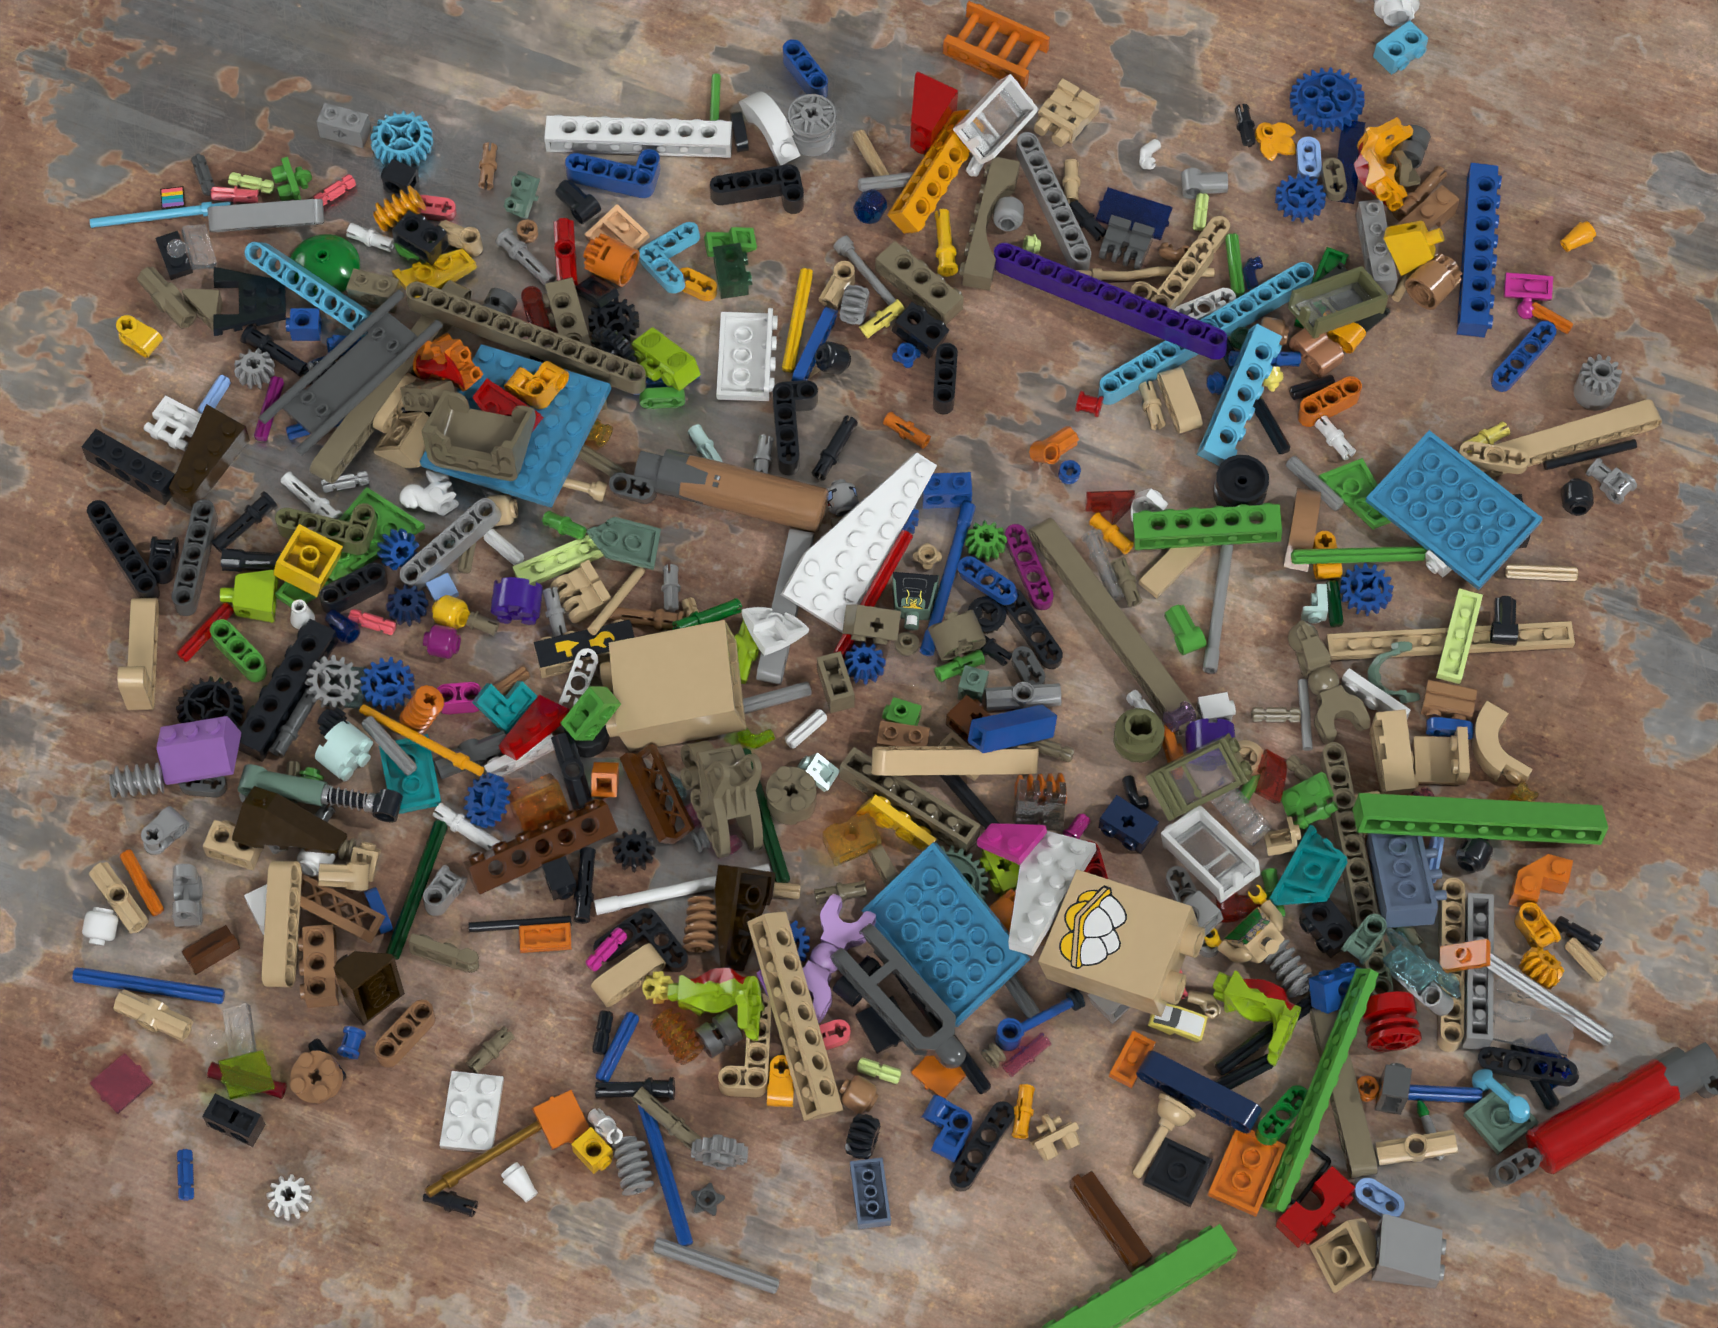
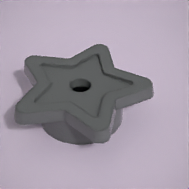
(707, 1192)

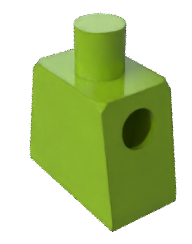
(253, 595)

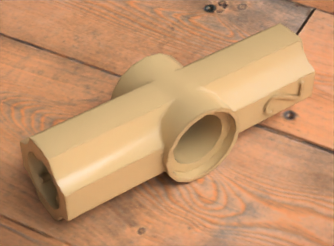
(126, 908)
(153, 1015)
(1434, 1145)

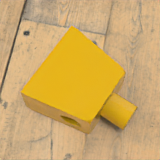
(1411, 244)

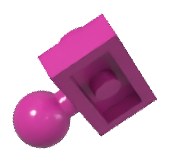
(1528, 288)

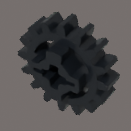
(613, 316)
(613, 343)

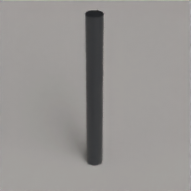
(1590, 454)
(515, 923)

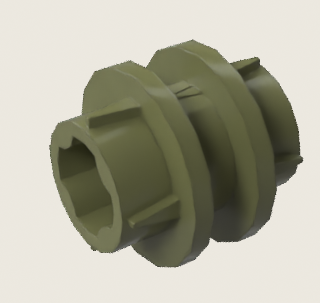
(1138, 735)

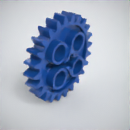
(1327, 99)

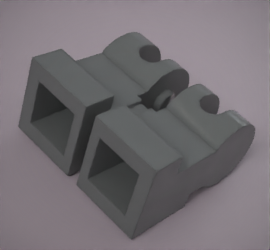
(1119, 235)

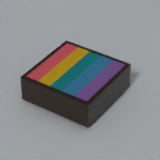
(172, 197)

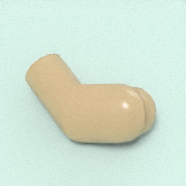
(1207, 1003)

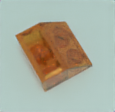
(537, 802)

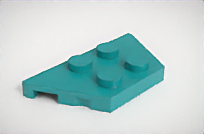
(1310, 872)

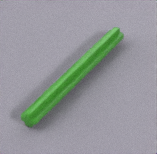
(1355, 555)

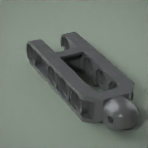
(943, 1043)

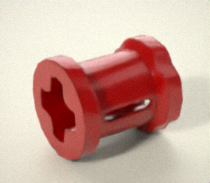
(1089, 404)

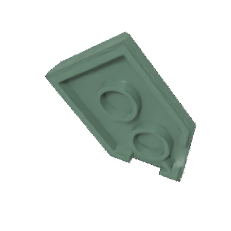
(627, 541)

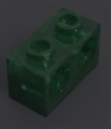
(733, 270)

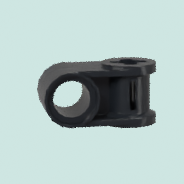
(163, 554)

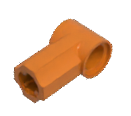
(1053, 447)

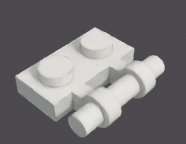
(176, 416)

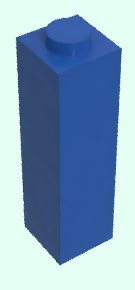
(1012, 728)

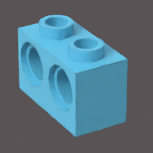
(1400, 45)

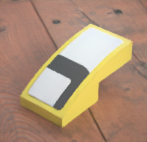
(1180, 1021)

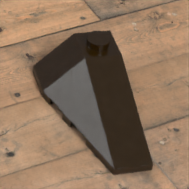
(276, 821)
(739, 897)

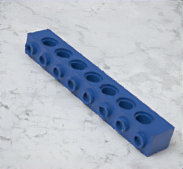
(1471, 321)

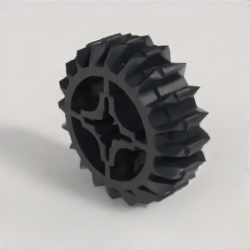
(211, 692)

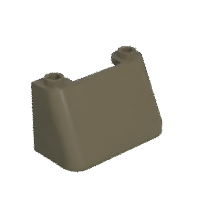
(477, 439)

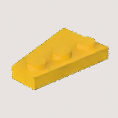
(447, 267)

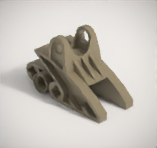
(723, 790)

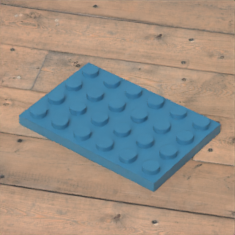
(1454, 510)
(946, 932)

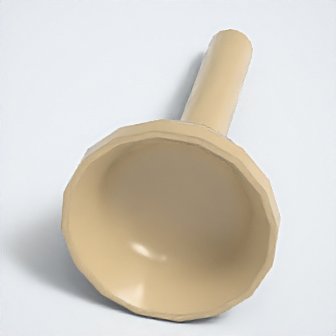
(1172, 1114)

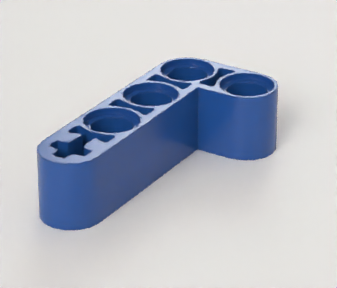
(582, 171)

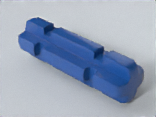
(185, 1174)

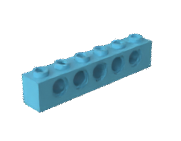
(1268, 344)

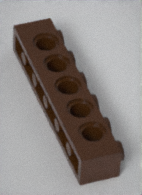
(531, 859)

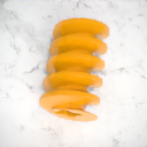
(395, 210)

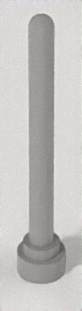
(845, 247)

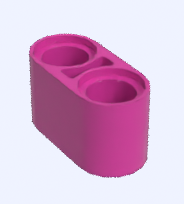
(459, 693)

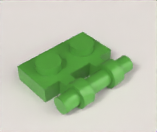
(1307, 795)

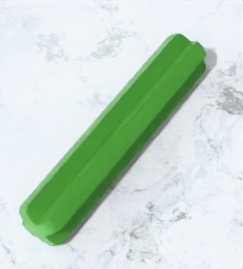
(1235, 264)

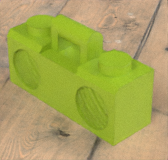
(665, 359)

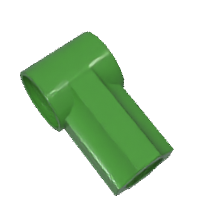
(1187, 636)

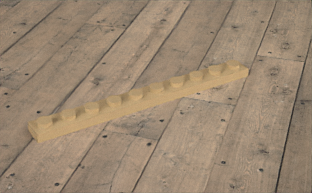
(1432, 641)

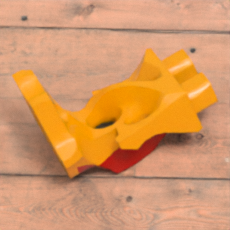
(1372, 165)

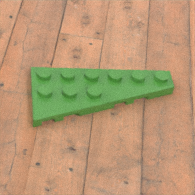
(387, 517)

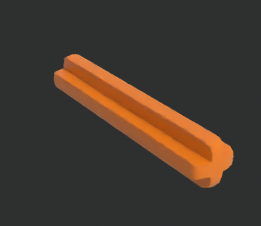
(141, 882)

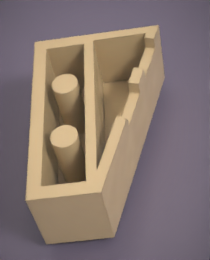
(1393, 753)

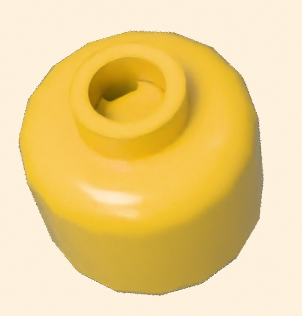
(450, 612)

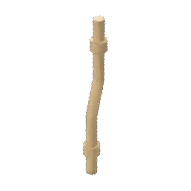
(1139, 274)

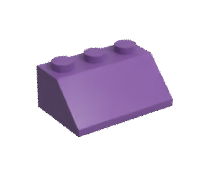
(198, 750)

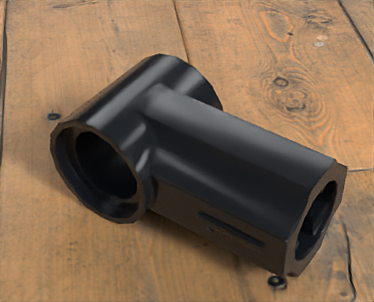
(581, 205)
(1504, 626)
(844, 988)

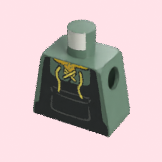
(914, 596)

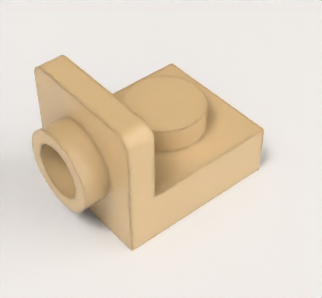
(366, 853)

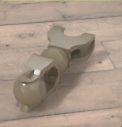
(1324, 682)

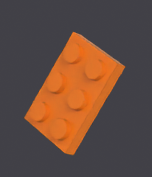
(1246, 1172)

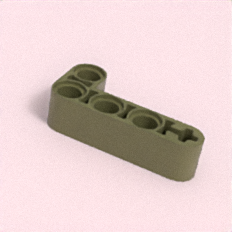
(288, 520)

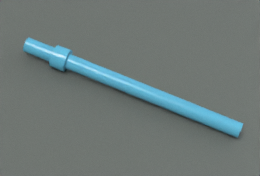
(154, 215)

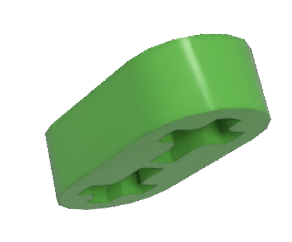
(662, 398)

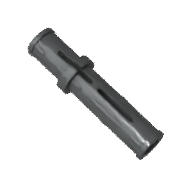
(290, 730)

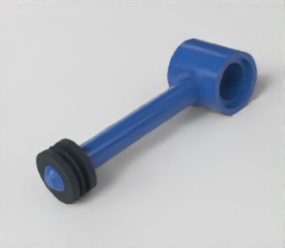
(1074, 1000)

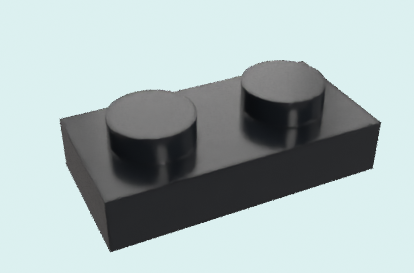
(175, 266)

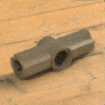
(166, 297)

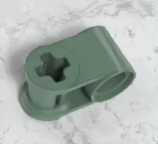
(1363, 941)

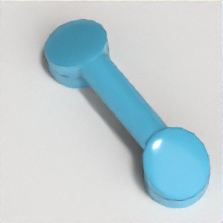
(1518, 1107)

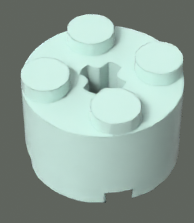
(344, 750)

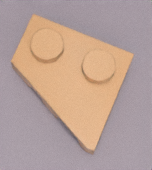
(619, 226)

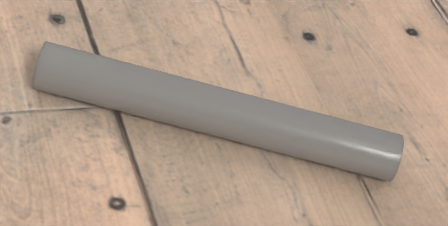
(1305, 714)

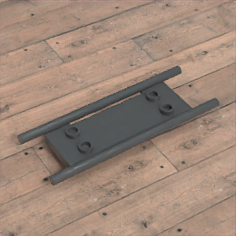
(353, 375)

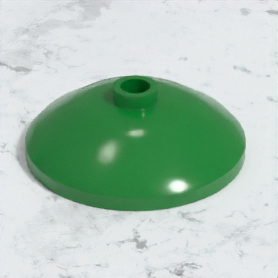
(335, 267)

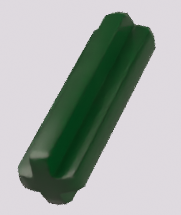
(1334, 604)

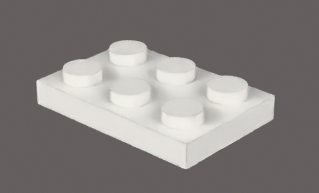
(471, 1112)

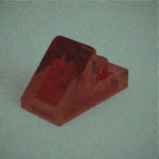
(1114, 501)

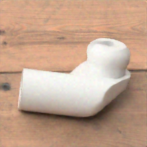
(1146, 159)

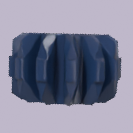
(398, 601)

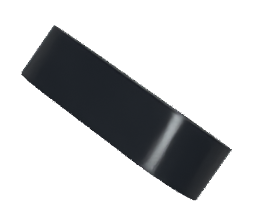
(739, 131)

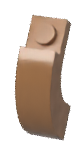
(1303, 525)

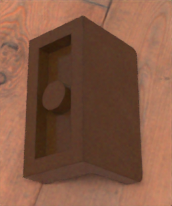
(211, 949)

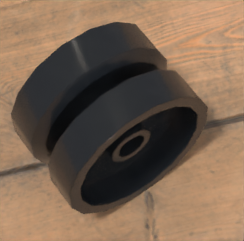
(1241, 481)

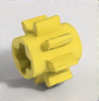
(656, 987)

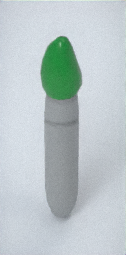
(1423, 1113)

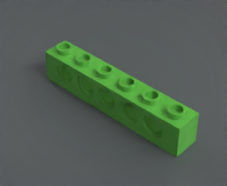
(1198, 535)

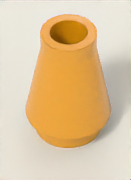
(1580, 235)

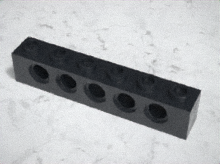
(258, 743)

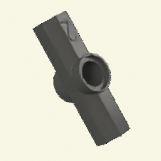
(478, 750)

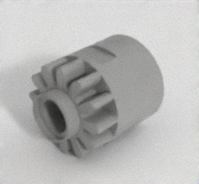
(1597, 383)

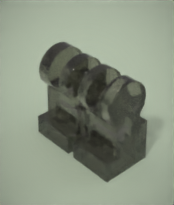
(1048, 811)

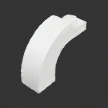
(768, 117)

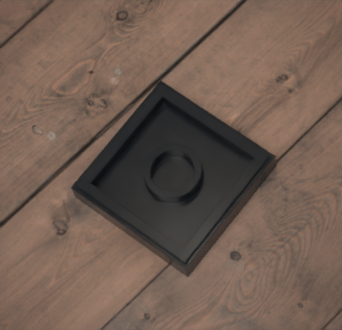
(1177, 1172)

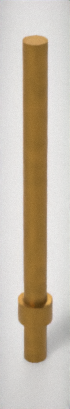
(451, 1177)

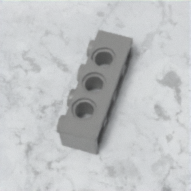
(1376, 255)

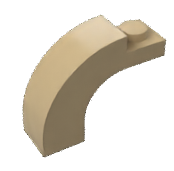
(1489, 751)

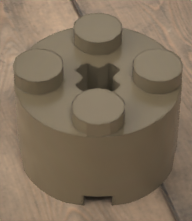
(957, 635)
(800, 786)

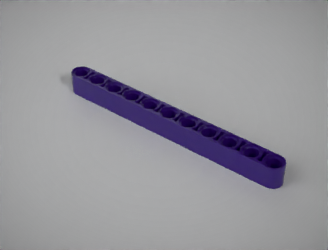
(1110, 301)

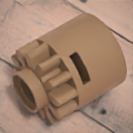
(1433, 281)

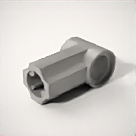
(1209, 182)

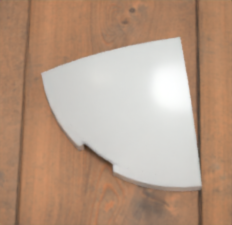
(772, 630)

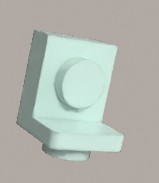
(1319, 606)
(820, 769)

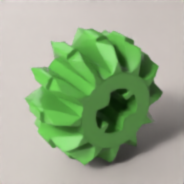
(995, 541)

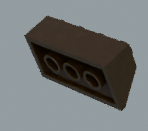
(368, 983)

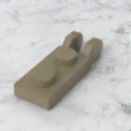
(443, 953)

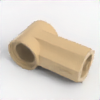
(460, 238)
(835, 288)
(350, 875)

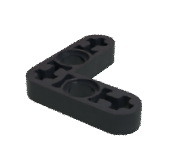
(648, 932)

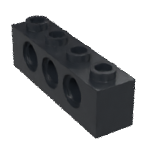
(128, 466)

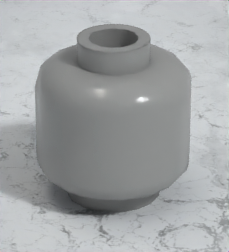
(1008, 213)

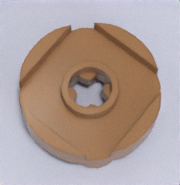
(302, 1080)

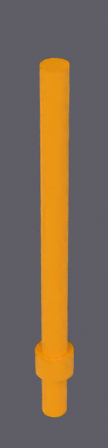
(459, 759)

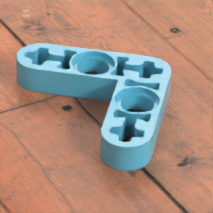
(688, 235)

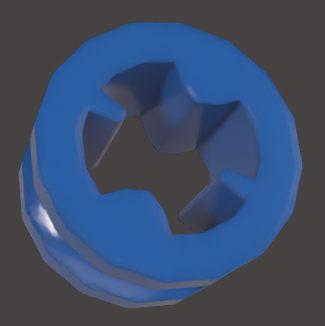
(1067, 479)

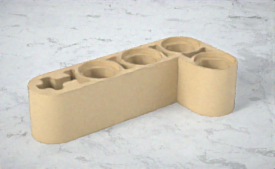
(1178, 277)
(752, 1068)

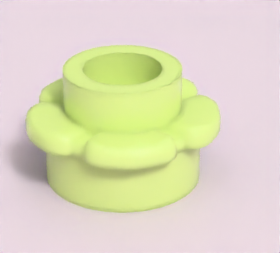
(1031, 244)

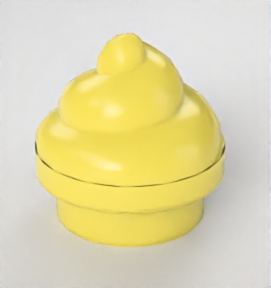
(1274, 378)

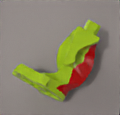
(719, 991)
(1259, 1002)

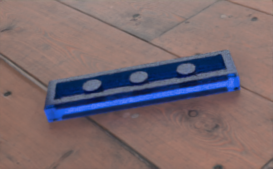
(1348, 155)

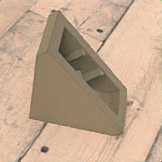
(204, 303)

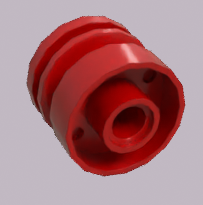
(1391, 1022)

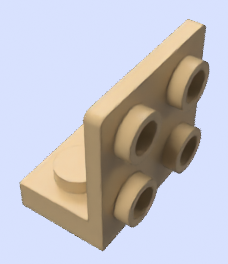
(1442, 758)

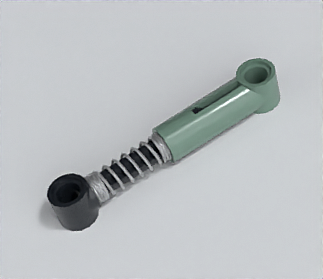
(384, 804)

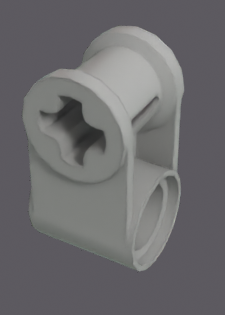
(163, 830)
(445, 887)

